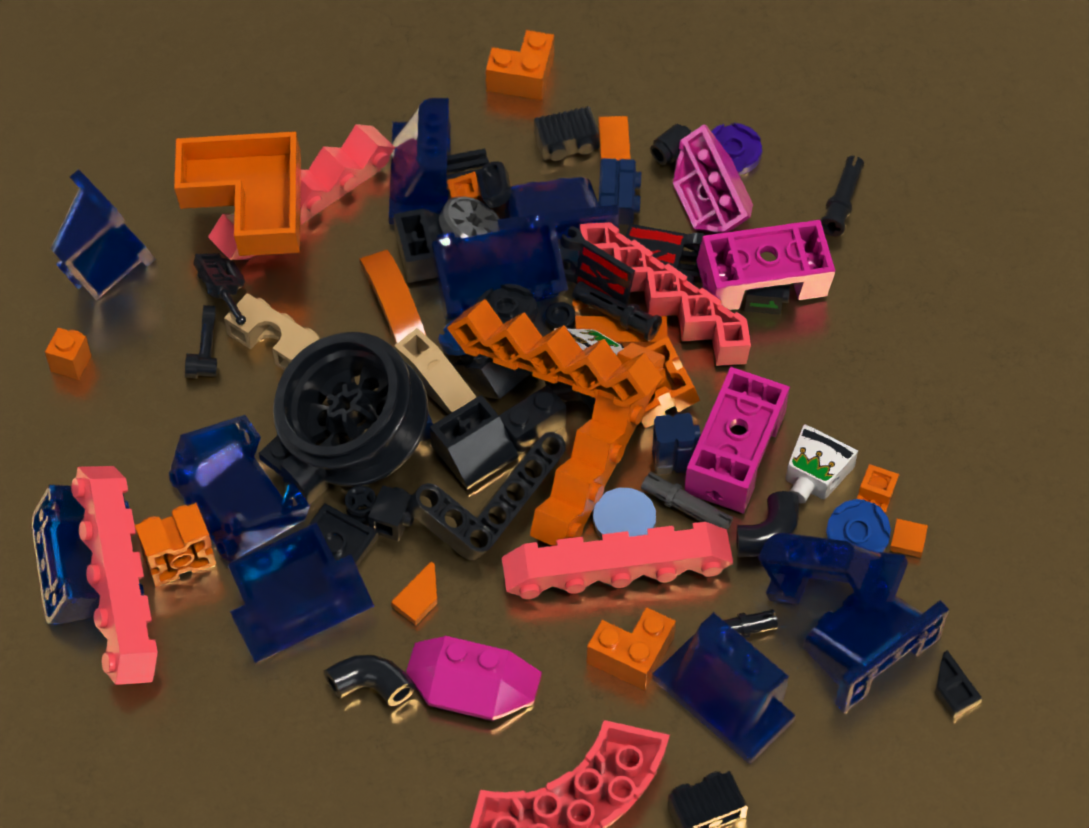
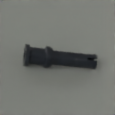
(839, 205)
(629, 315)

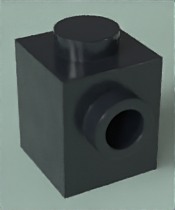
(391, 513)

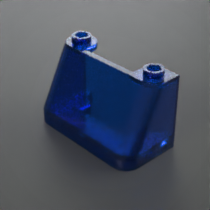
(511, 256)
(63, 557)

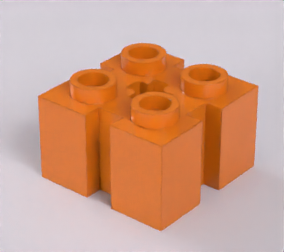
(675, 387)
(175, 544)

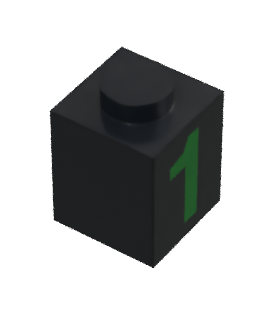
(767, 299)

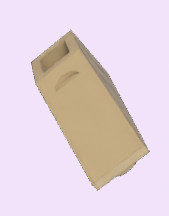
(435, 371)

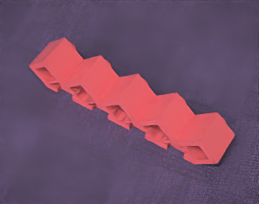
(326, 181)
(671, 294)
(616, 559)
(115, 575)

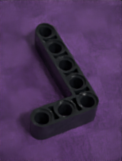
(499, 503)

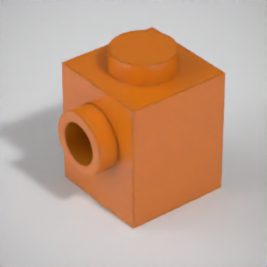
(68, 353)

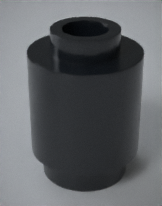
(666, 146)

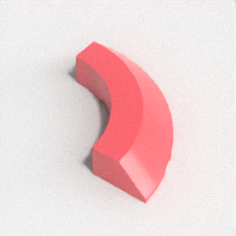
(589, 796)

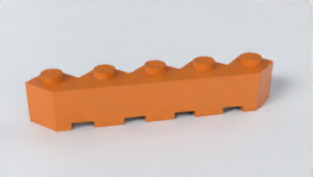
(554, 356)
(595, 453)

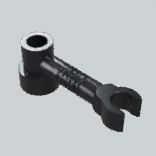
(202, 363)

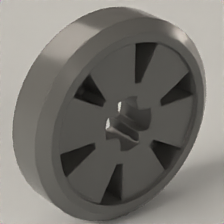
(467, 217)

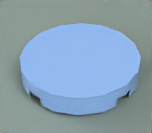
(624, 511)

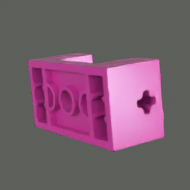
(733, 261)
(727, 463)

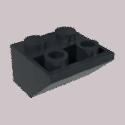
(414, 237)
(487, 377)
(473, 442)

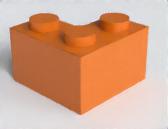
(522, 72)
(635, 654)

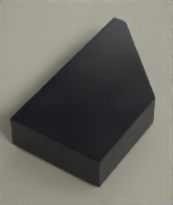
(955, 688)

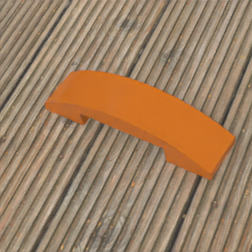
(392, 294)

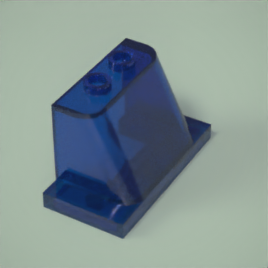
(420, 159)
(564, 200)
(95, 242)
(796, 558)
(294, 592)
(862, 646)
(728, 687)

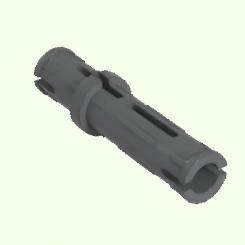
(675, 496)

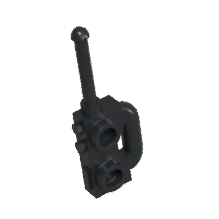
(212, 270)

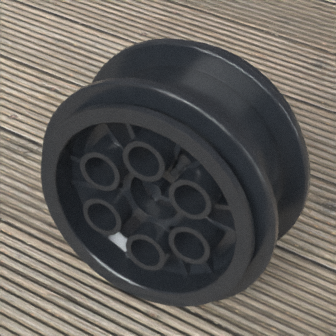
(329, 371)

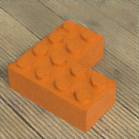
(253, 174)

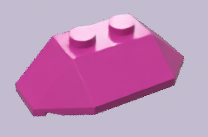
(710, 184)
(472, 677)

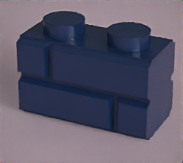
(618, 187)
(673, 442)

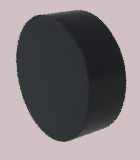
(559, 315)

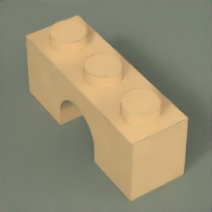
(267, 323)

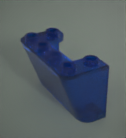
(231, 488)

